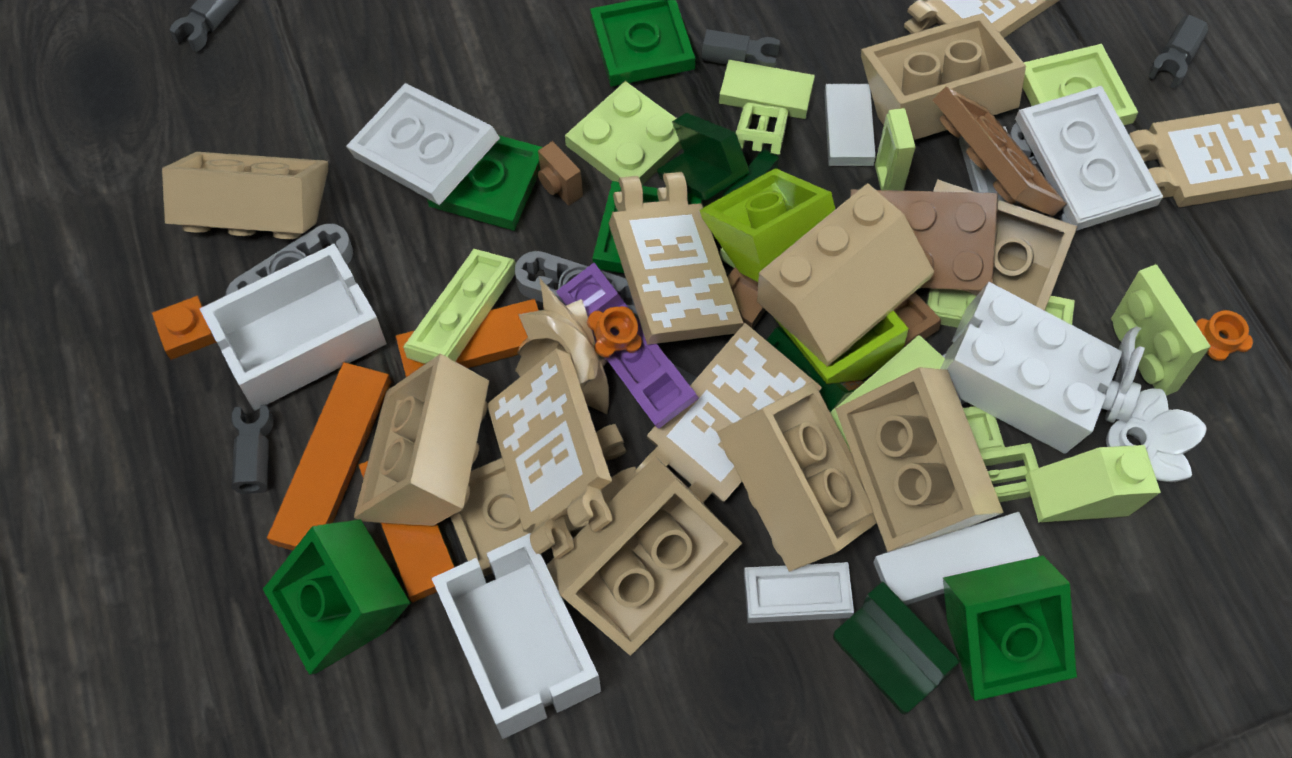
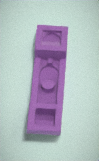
(647, 371)

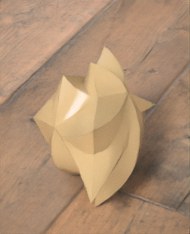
(565, 330)

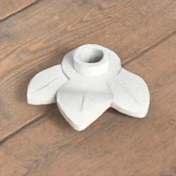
(1123, 392)
(1163, 432)

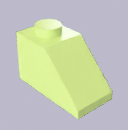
(1093, 484)

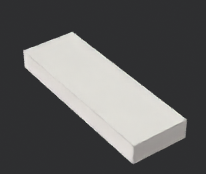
(919, 569)

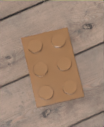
(997, 151)
(954, 233)

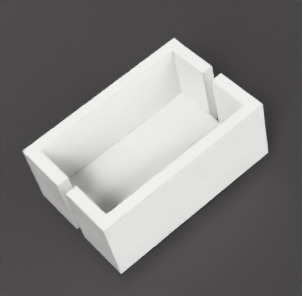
(293, 326)
(1030, 368)
(517, 636)

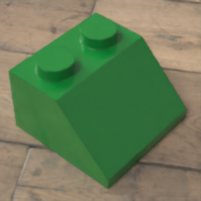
(334, 593)
(1011, 626)

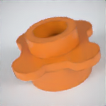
(624, 321)
(1233, 327)

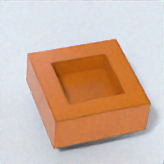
(183, 328)

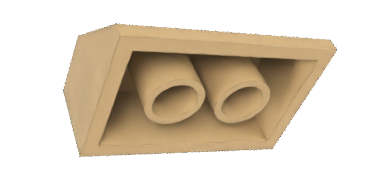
(960, 55)
(244, 193)
(1027, 250)
(844, 275)
(424, 446)
(918, 458)
(799, 477)
(645, 559)

